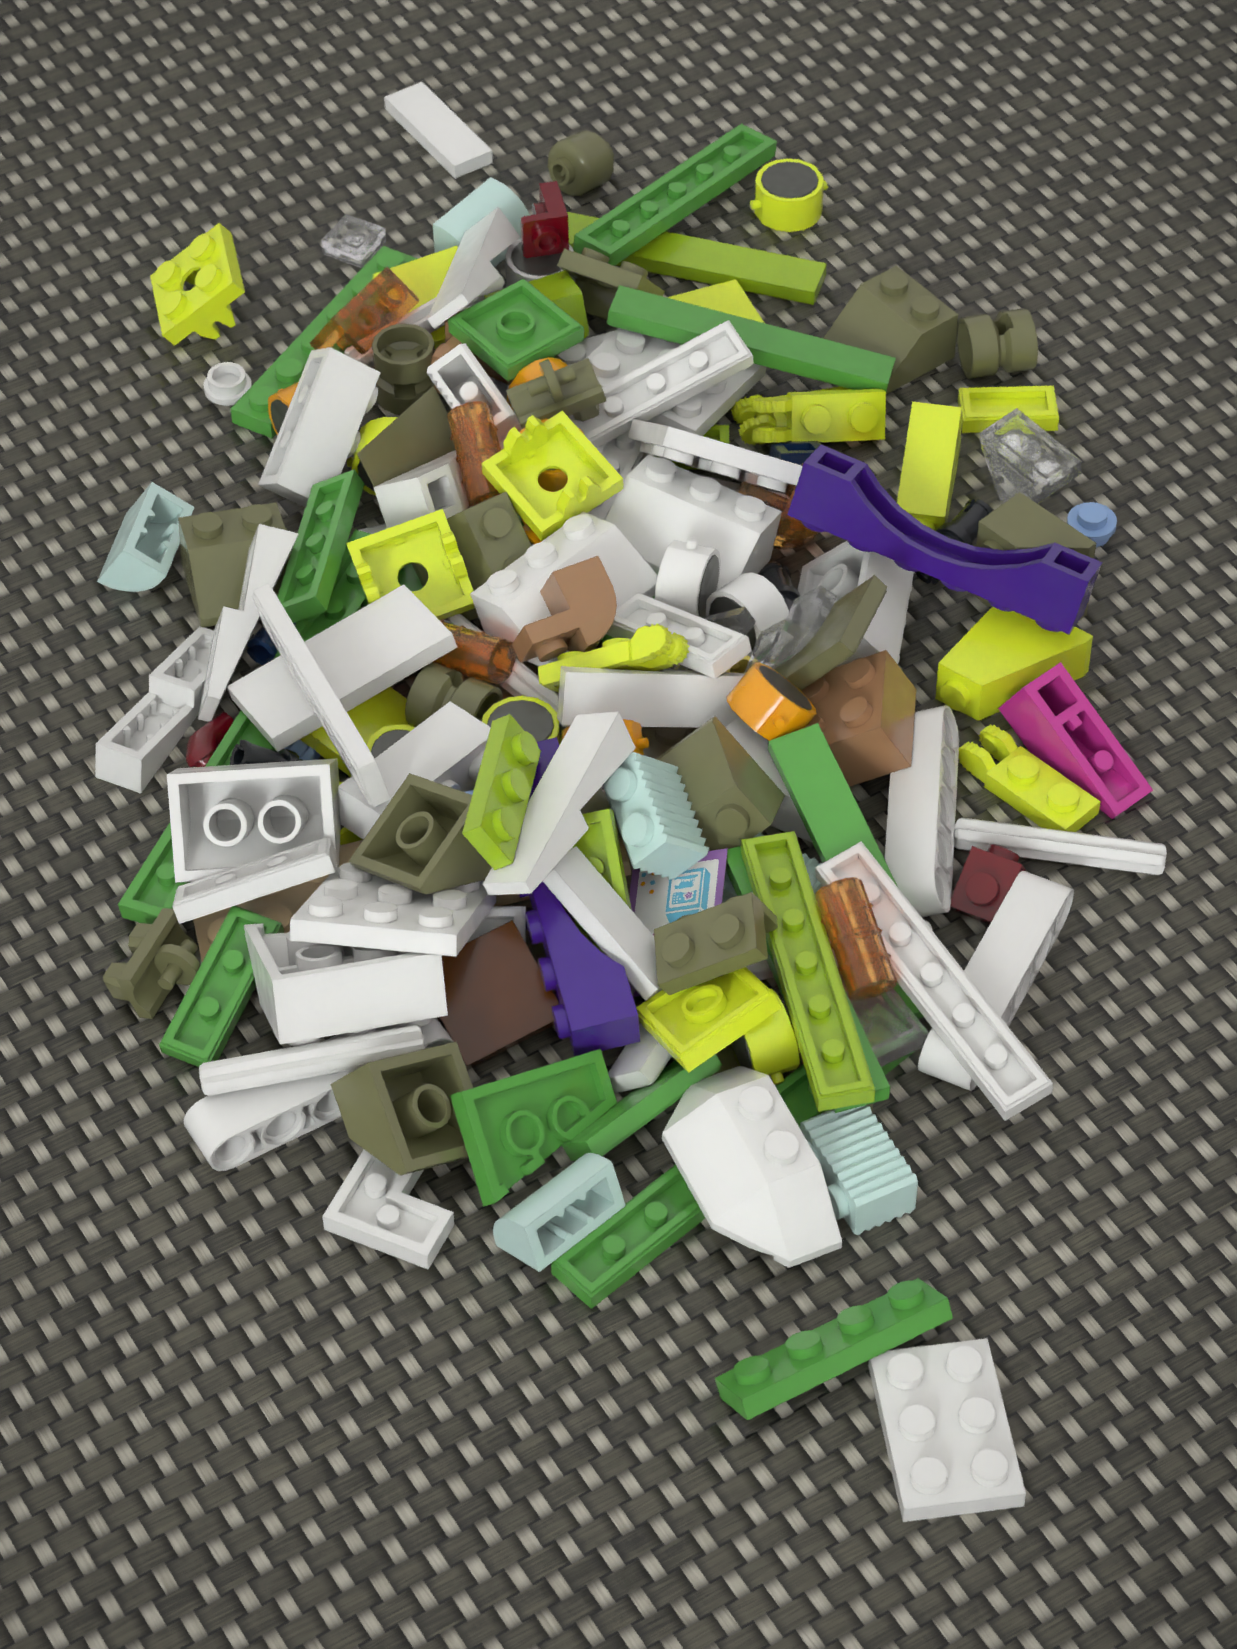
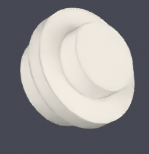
(226, 383)

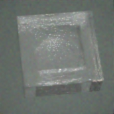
(353, 240)

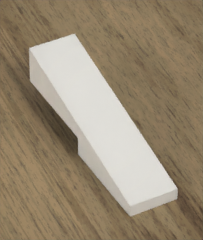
(471, 266)
(235, 627)
(646, 697)
(153, 727)
(553, 818)

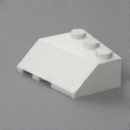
(341, 989)

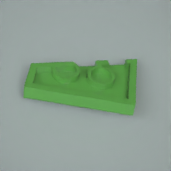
(527, 1117)

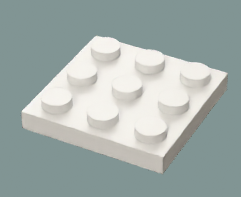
(630, 350)
(714, 456)
(379, 914)

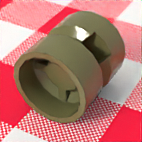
(997, 343)
(402, 357)
(439, 685)

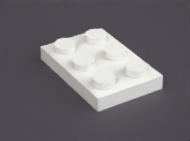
(946, 1430)

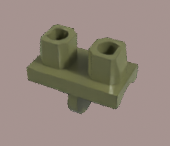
(568, 390)
(158, 962)

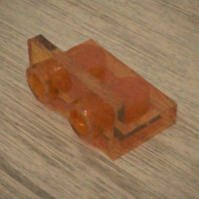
(370, 311)

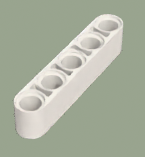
(924, 814)
(1006, 961)
(255, 1120)

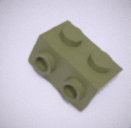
(601, 280)
(712, 942)

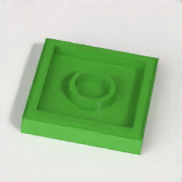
(515, 329)

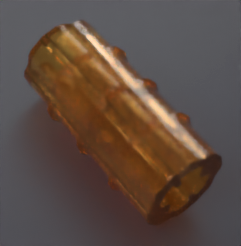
(474, 442)
(479, 655)
(856, 938)

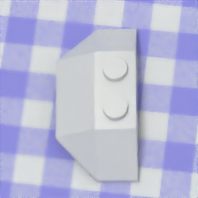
(752, 1167)

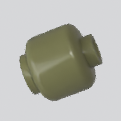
(581, 163)

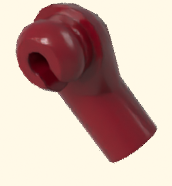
(206, 740)

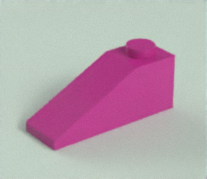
(1073, 739)

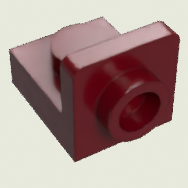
(548, 227)

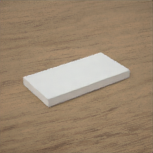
(357, 658)

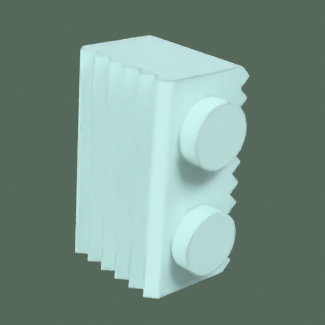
(654, 816)
(861, 1168)

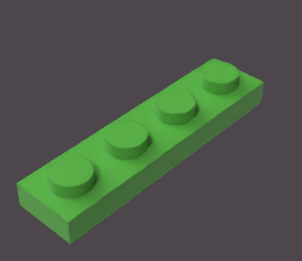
(320, 546)
(833, 1348)

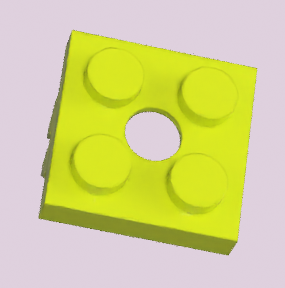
(214, 269)
(548, 446)
(419, 541)

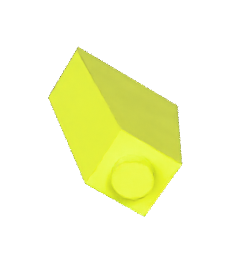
(930, 462)
(1002, 657)

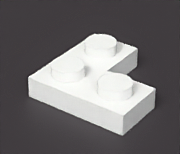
(380, 1213)

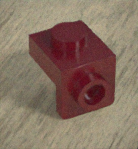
(985, 882)

